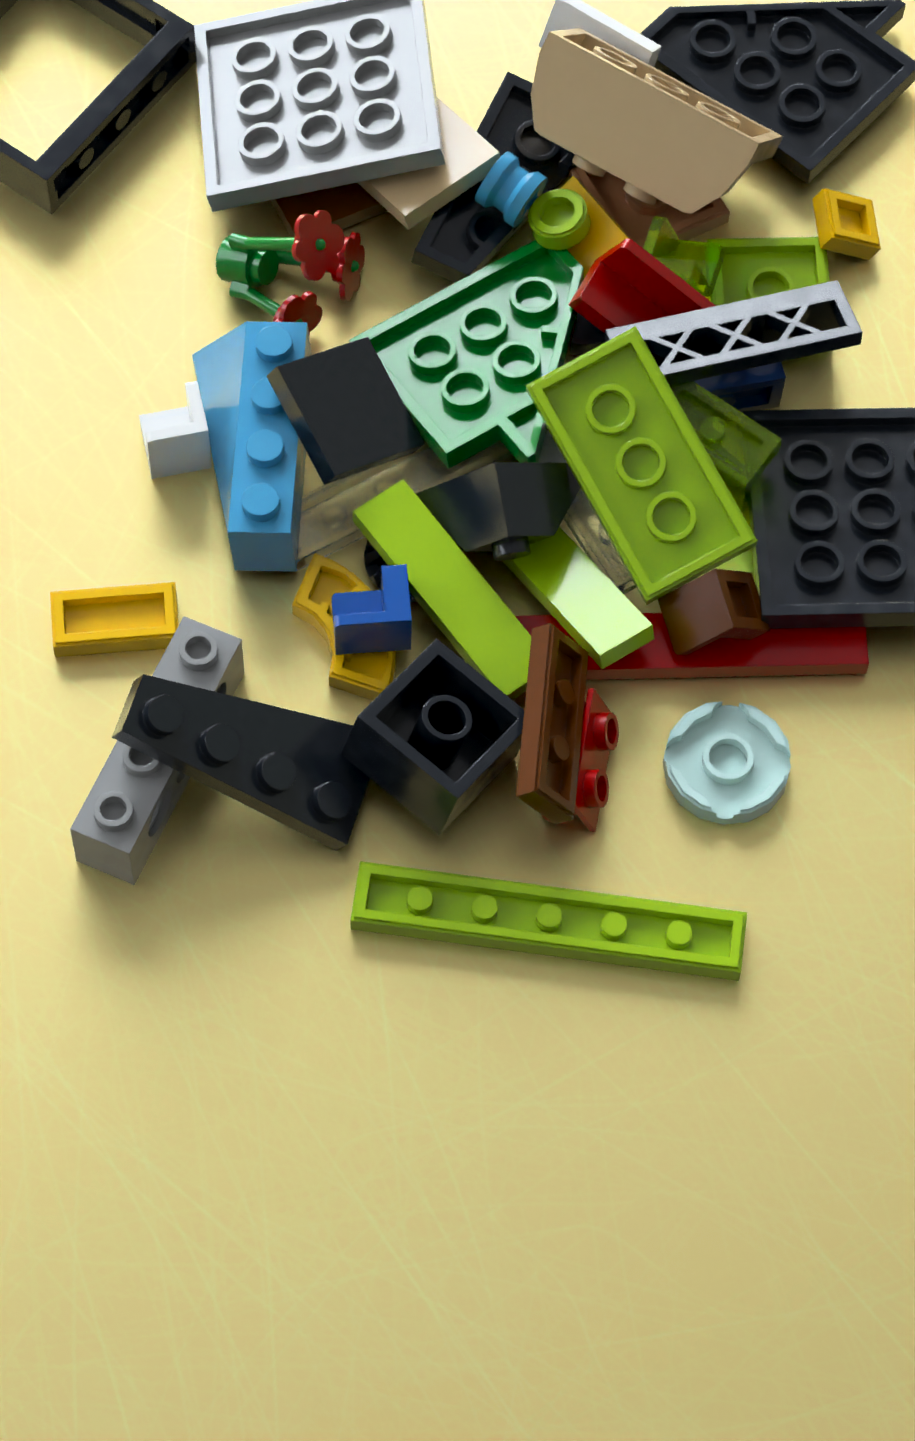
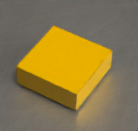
(846, 224)

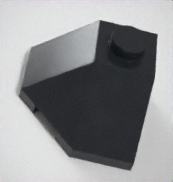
(503, 506)

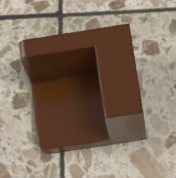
(711, 609)

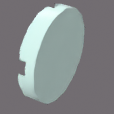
(727, 762)

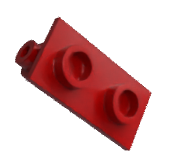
(598, 738)

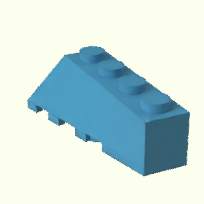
(253, 441)

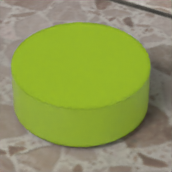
(559, 219)

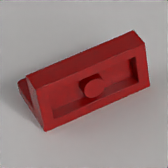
(632, 288)

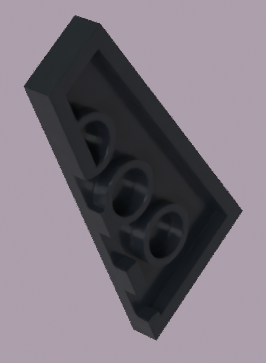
(463, 232)
(250, 752)

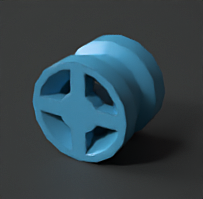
(510, 189)

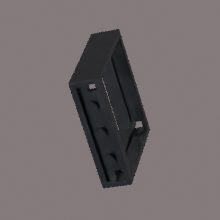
(115, 111)

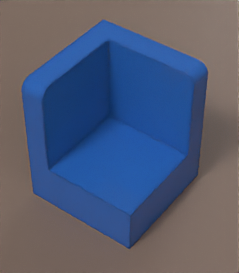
(374, 618)

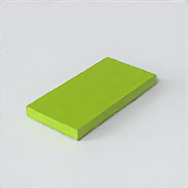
(641, 465)

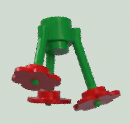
(316, 248)

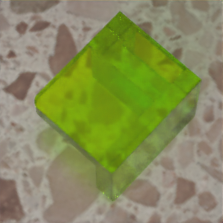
(691, 260)

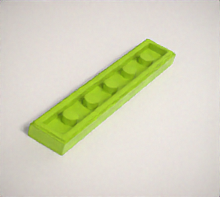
(549, 921)

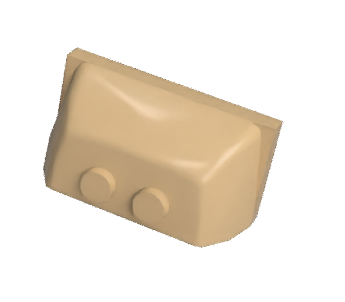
(641, 123)

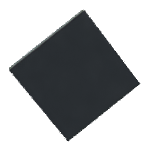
(345, 410)

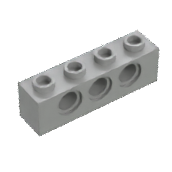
(137, 792)

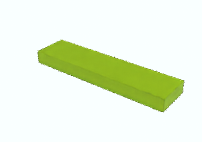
(448, 586)

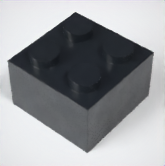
(436, 736)

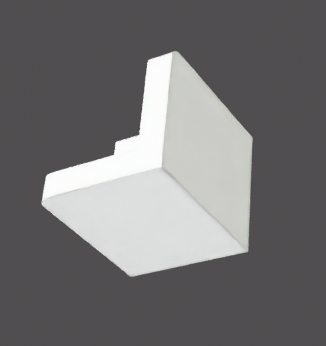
(177, 437)

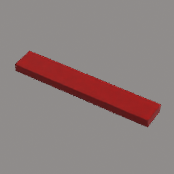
(770, 654)

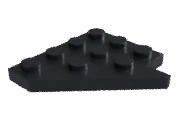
(793, 67)

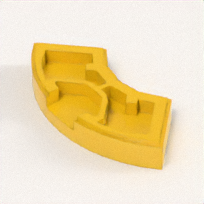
(355, 673)

